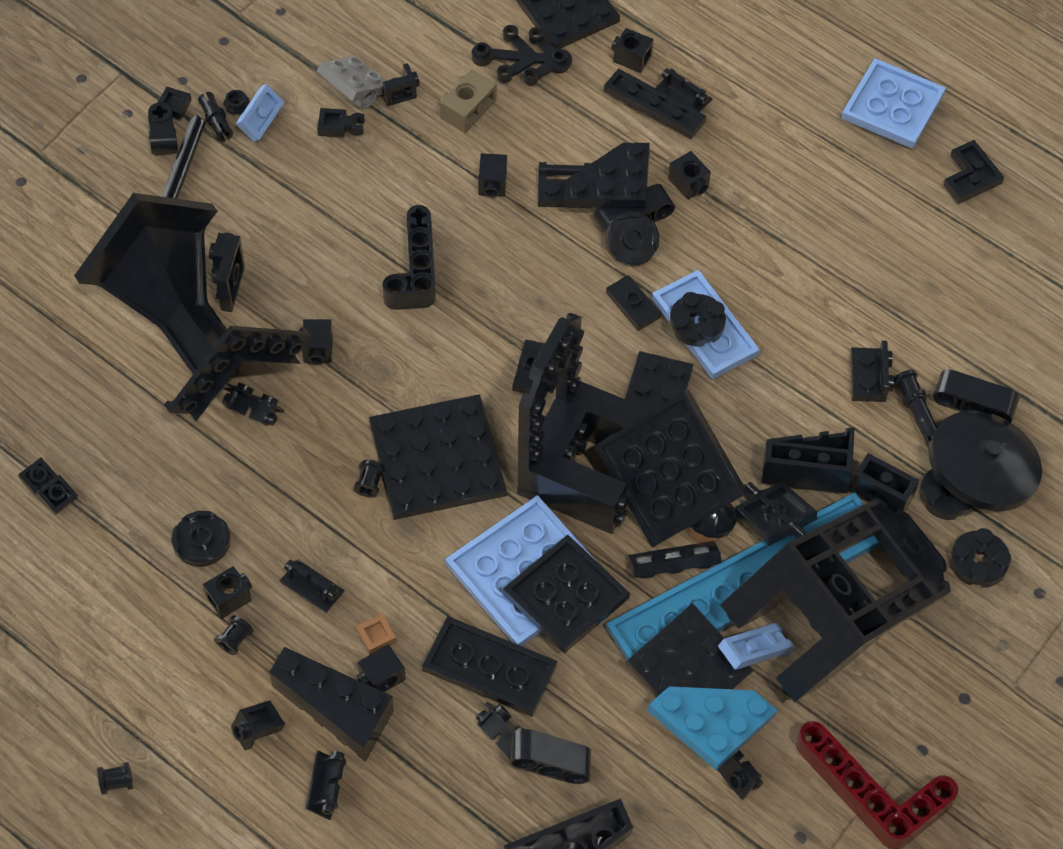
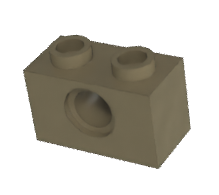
(468, 100)

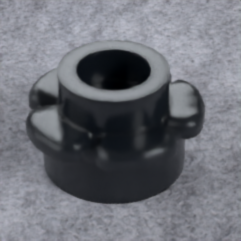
(236, 101)

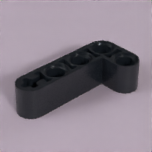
(419, 256)

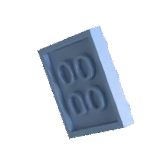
(893, 103)

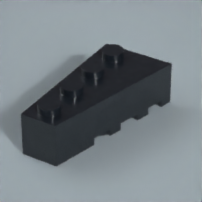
(334, 700)
(595, 829)

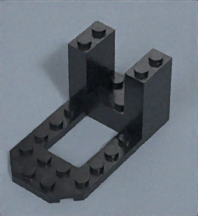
(576, 416)
(835, 597)

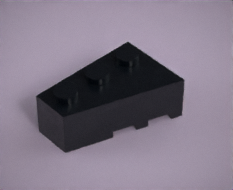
(810, 462)

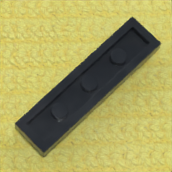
(655, 103)

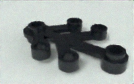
(525, 56)

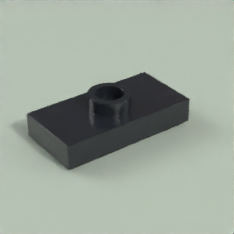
(633, 302)
(528, 356)

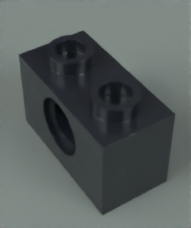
(883, 481)

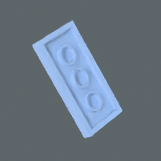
(734, 345)

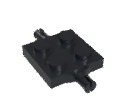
(775, 512)

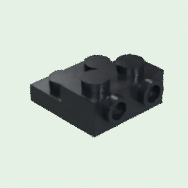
(227, 268)

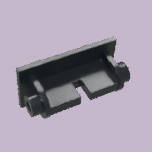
(683, 91)
(242, 398)
(311, 585)
(497, 722)
(740, 776)
(324, 783)

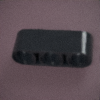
(657, 208)
(970, 393)
(550, 756)

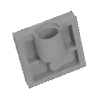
(353, 79)

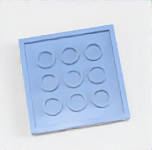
(500, 556)

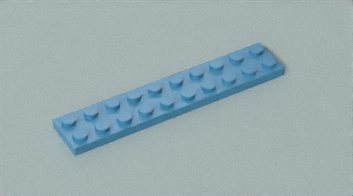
(716, 584)

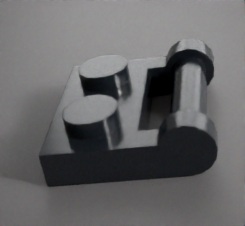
(552, 191)

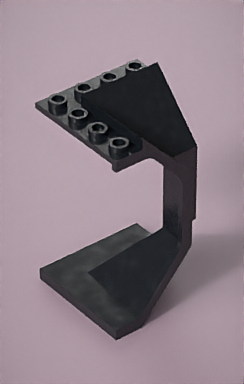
(158, 268)

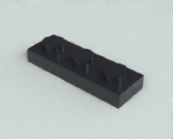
(674, 559)

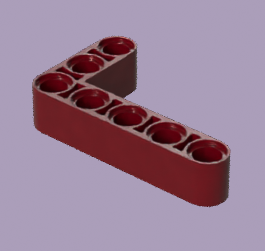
(872, 792)

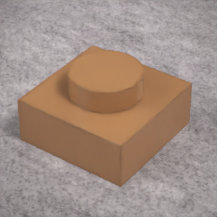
(376, 633)

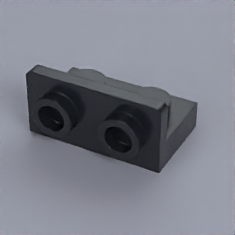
(871, 373)

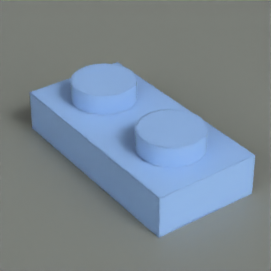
(260, 113)

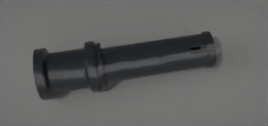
(915, 399)

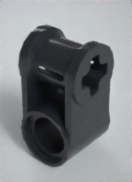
(162, 130)

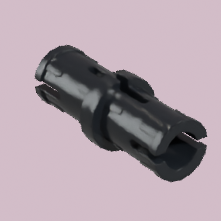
(215, 116)

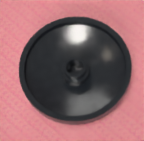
(985, 461)

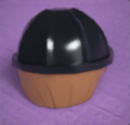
(714, 526)

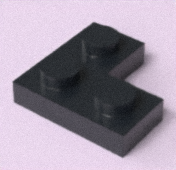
(977, 173)

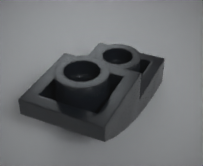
(47, 486)

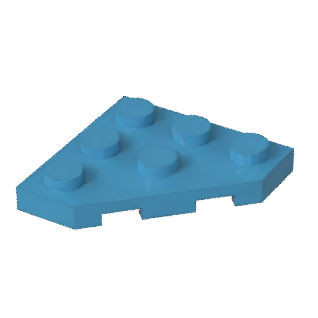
(712, 720)

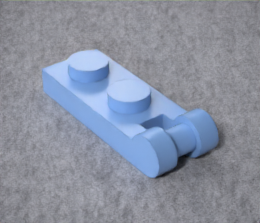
(756, 646)

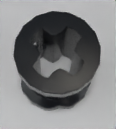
(369, 478)
(234, 635)
(115, 778)

